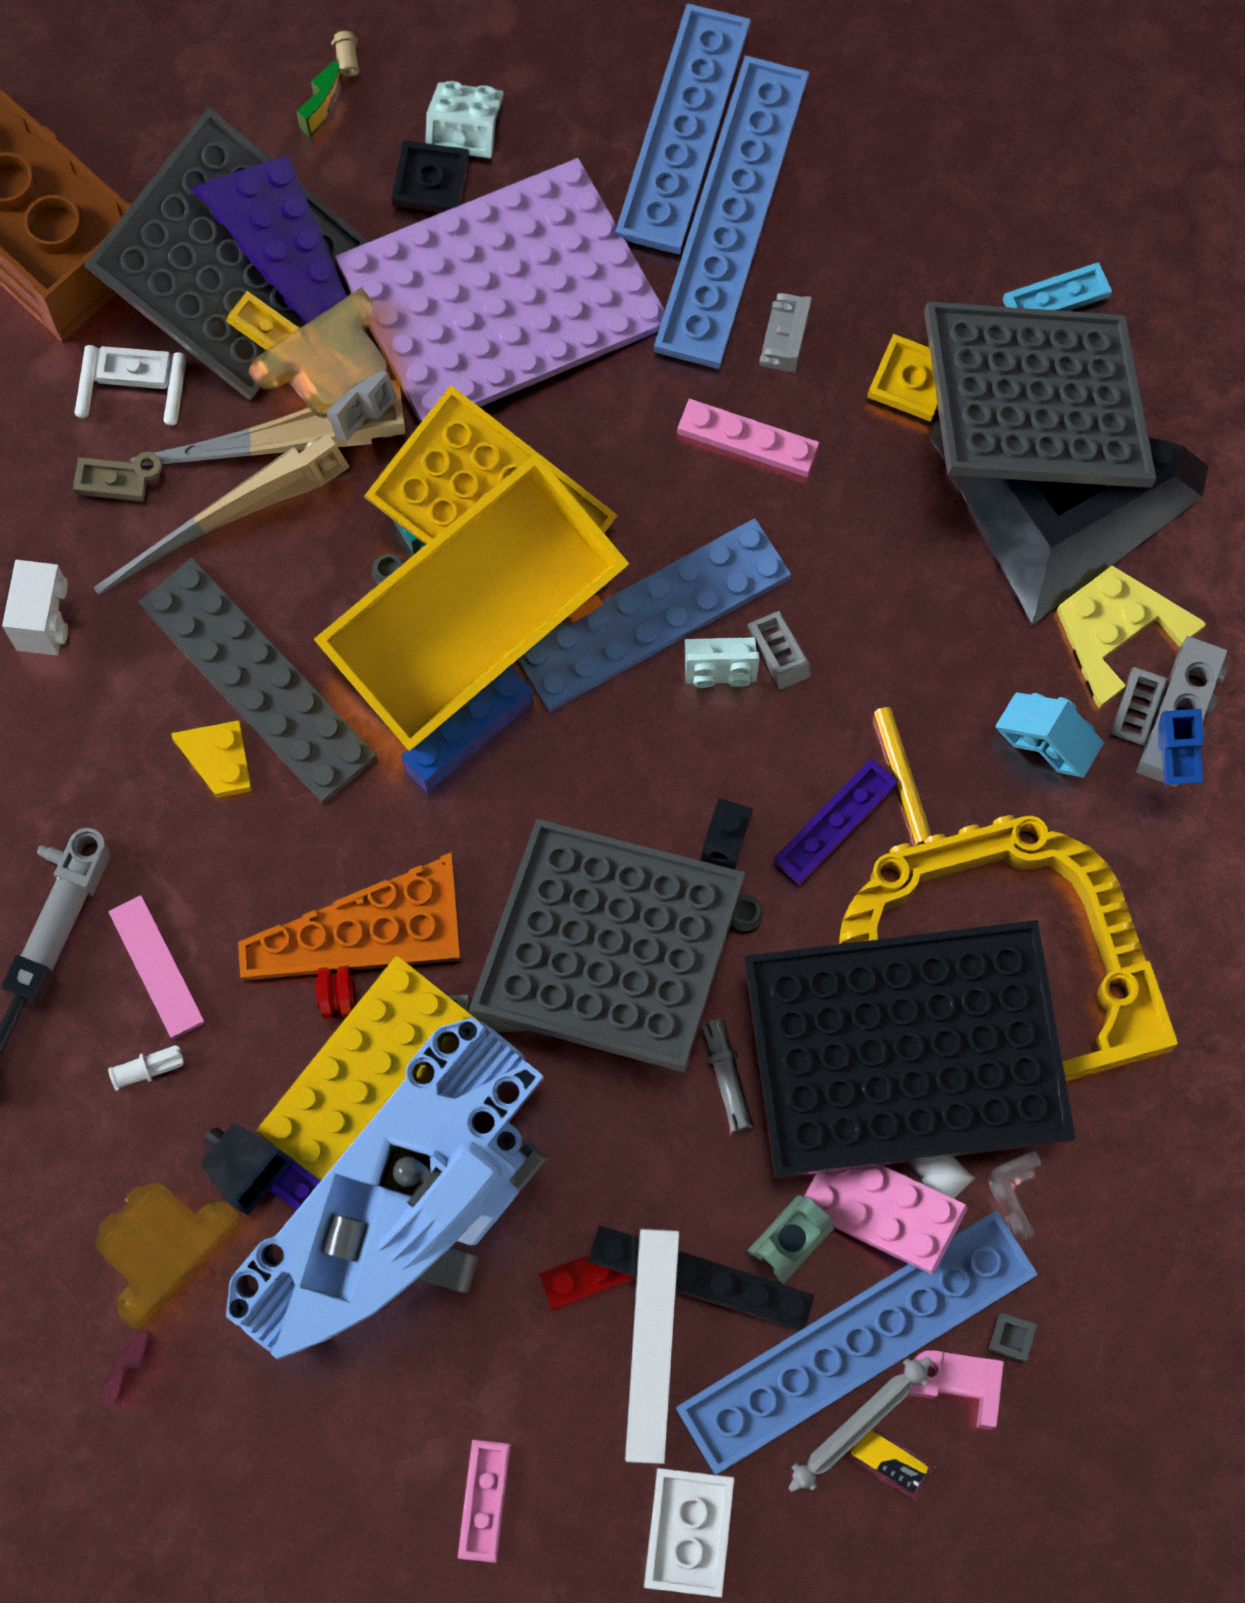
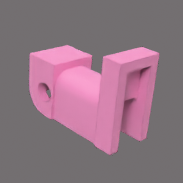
(965, 1378)

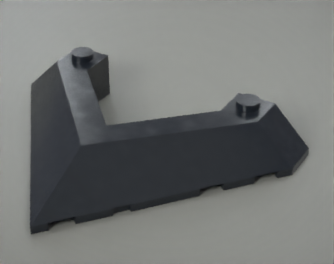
(1055, 555)

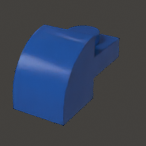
(1181, 742)

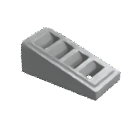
(789, 669)
(1149, 679)

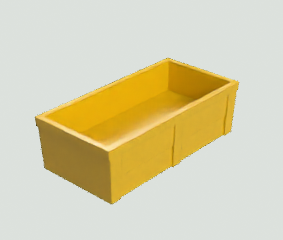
(471, 601)

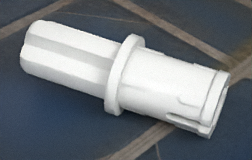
(146, 1067)

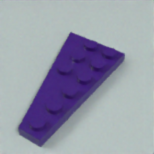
(277, 233)

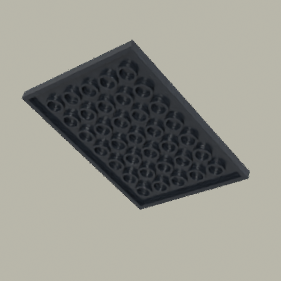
(908, 1049)

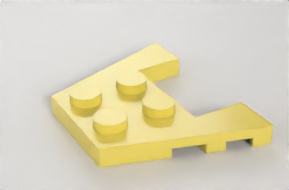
(1109, 615)

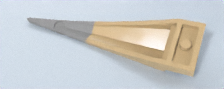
(284, 433)
(279, 480)

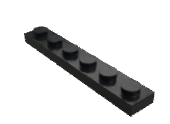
(710, 1281)

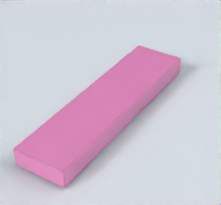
(156, 967)

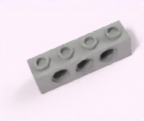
(1193, 659)

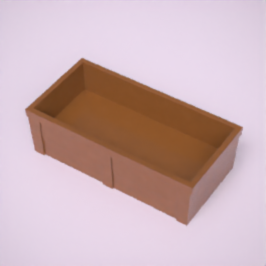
(50, 223)

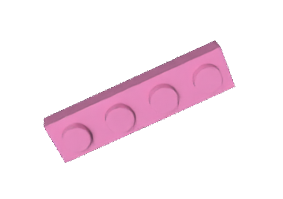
(748, 438)

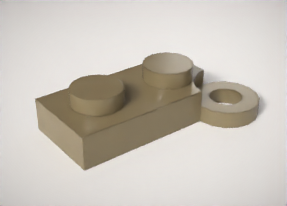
(115, 478)

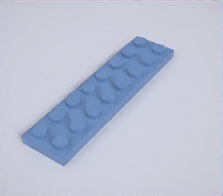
(683, 129)
(653, 614)

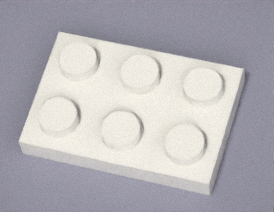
(689, 1532)

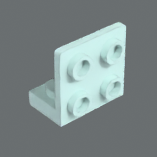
(463, 117)
(721, 661)

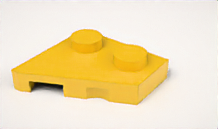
(217, 756)

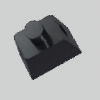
(727, 833)
(243, 1165)

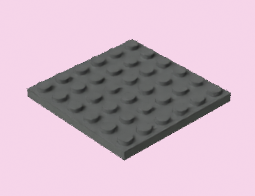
(186, 267)
(1038, 395)
(608, 945)

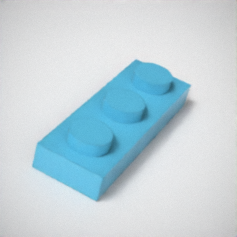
(1063, 291)

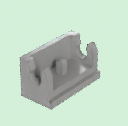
(785, 332)

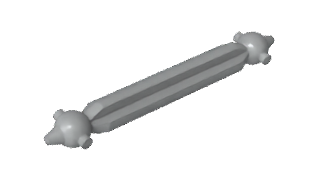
(860, 1424)

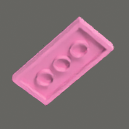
(890, 1212)

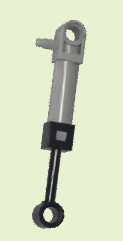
(32, 973)

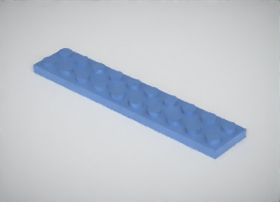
(731, 212)
(854, 1344)

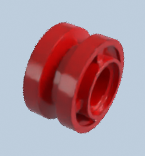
(335, 991)

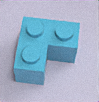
(1052, 730)

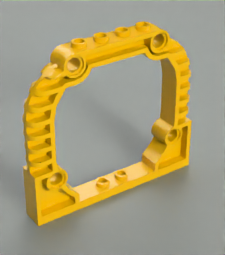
(1133, 1025)

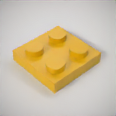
(906, 379)

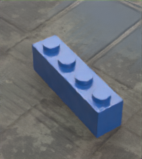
(468, 729)

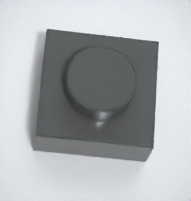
(1012, 1337)

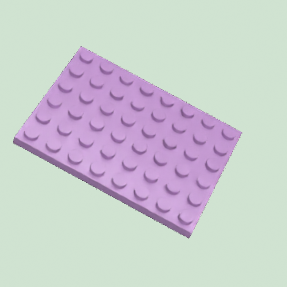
(503, 290)

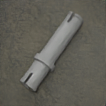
(728, 1077)

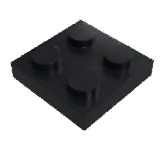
(430, 176)

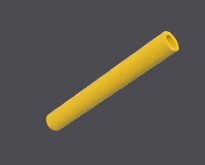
(903, 774)

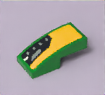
(325, 91)

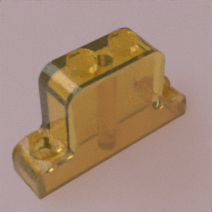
(324, 355)
(160, 1246)

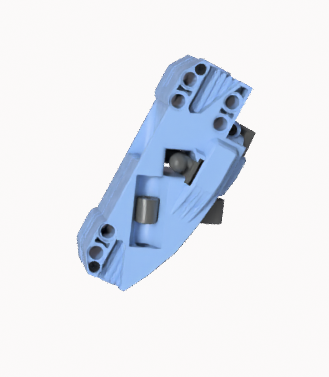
(368, 1241)

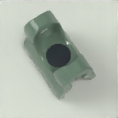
(792, 1237)

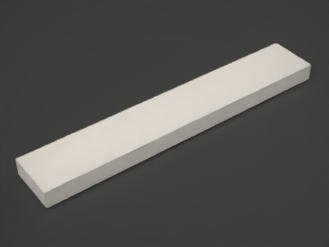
(652, 1346)

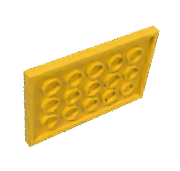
(454, 463)
(361, 1070)

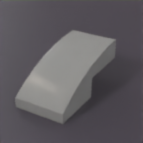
(363, 401)

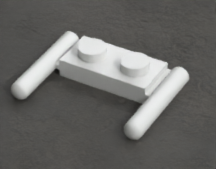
(135, 369)

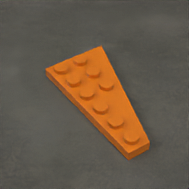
(365, 930)

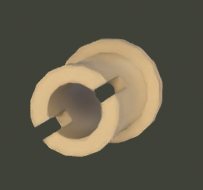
(345, 47)

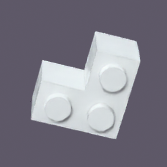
(33, 606)

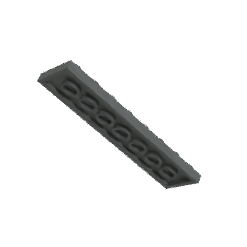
(257, 681)

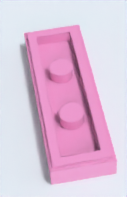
(484, 1501)

